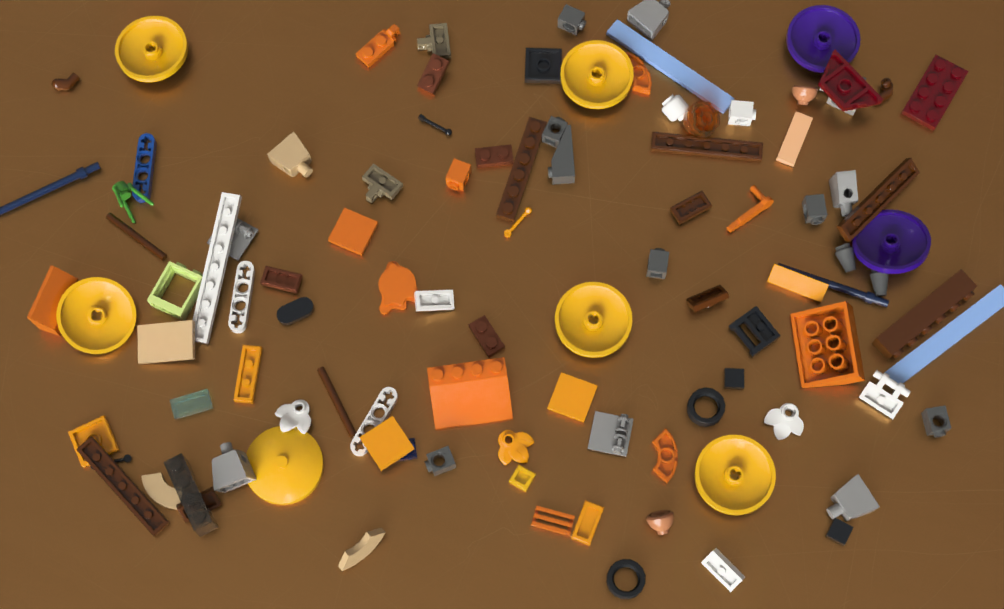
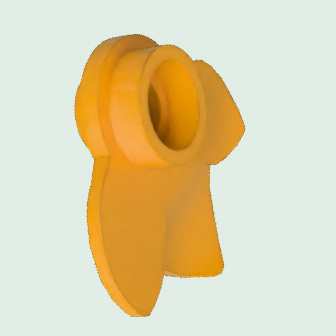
(516, 448)

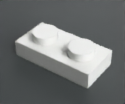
(434, 300)
(723, 569)

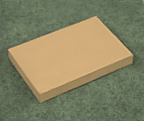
(166, 342)

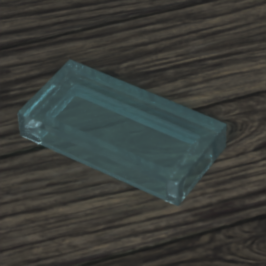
(191, 404)

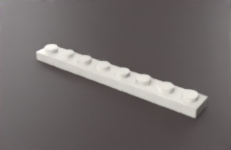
(215, 266)

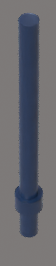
(80, 173)
(868, 297)

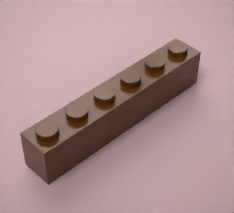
(924, 314)

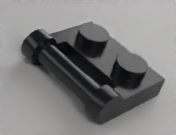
(759, 327)

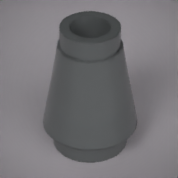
(846, 257)
(879, 282)

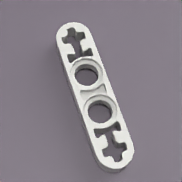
(241, 296)
(370, 419)

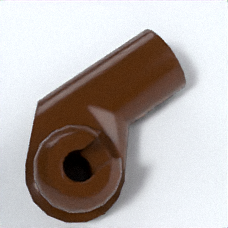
(65, 84)
(886, 89)

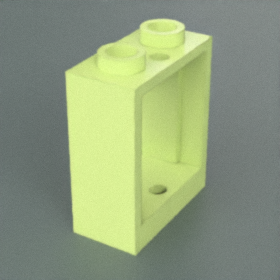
(155, 297)

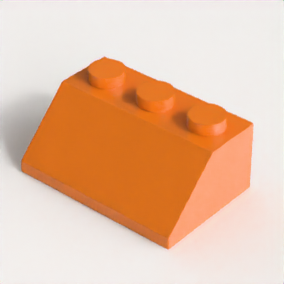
(46, 302)

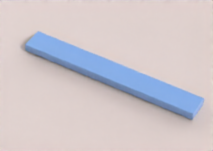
(669, 66)
(947, 336)

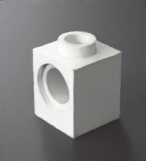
(741, 113)

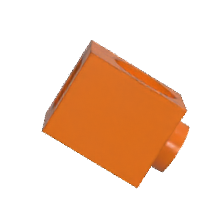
(458, 175)

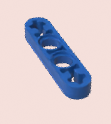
(144, 167)

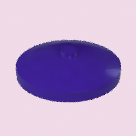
(818, 32)
(893, 242)

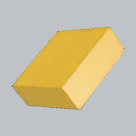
(522, 478)

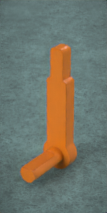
(765, 203)

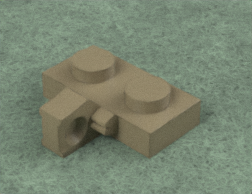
(436, 41)
(380, 184)

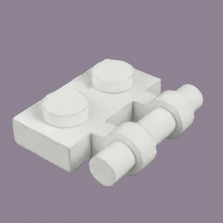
(881, 399)

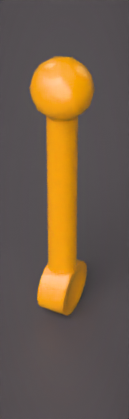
(508, 232)

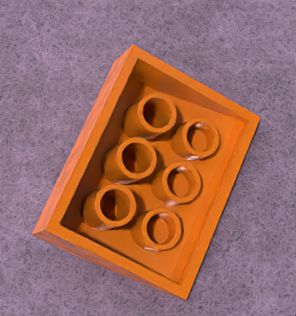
(827, 346)
(469, 393)

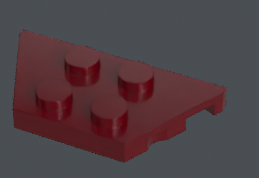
(846, 85)

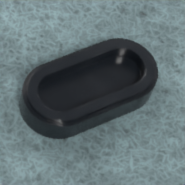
(295, 311)

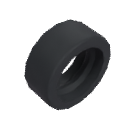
(706, 422)
(640, 574)

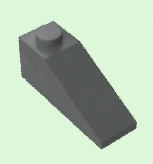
(562, 163)

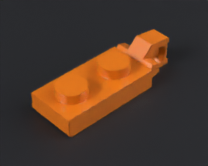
(378, 45)

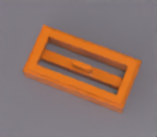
(555, 513)

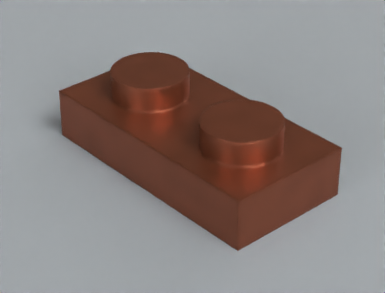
(433, 73)
(494, 156)
(486, 336)

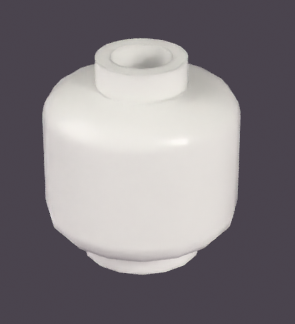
(675, 107)

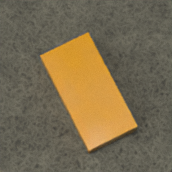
(587, 522)

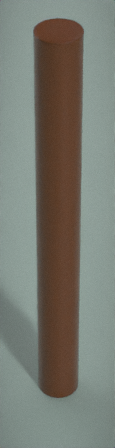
(136, 236)
(336, 401)

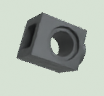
(571, 20)
(550, 137)
(814, 209)
(657, 263)
(939, 413)
(444, 453)

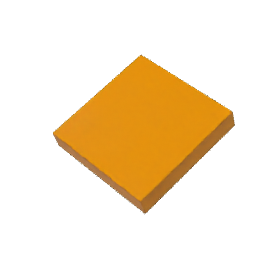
(572, 397)
(100, 431)
(387, 443)

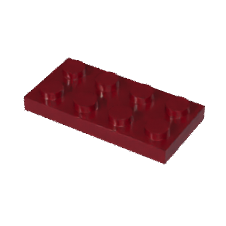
(934, 92)

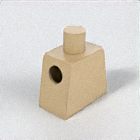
(291, 156)

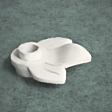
(293, 418)
(784, 424)

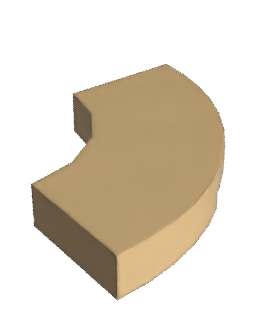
(160, 490)
(361, 549)

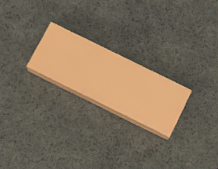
(794, 139)

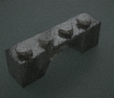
(190, 495)

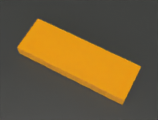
(798, 282)
(248, 374)

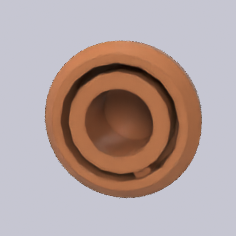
(804, 94)
(661, 521)

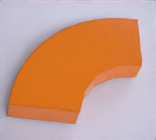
(642, 78)
(667, 455)

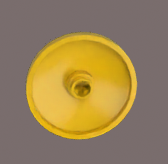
(151, 49)
(596, 74)
(96, 315)
(593, 319)
(285, 465)
(735, 474)

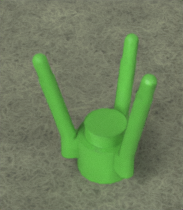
(123, 192)

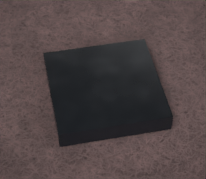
(543, 65)

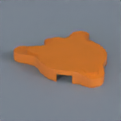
(396, 287)

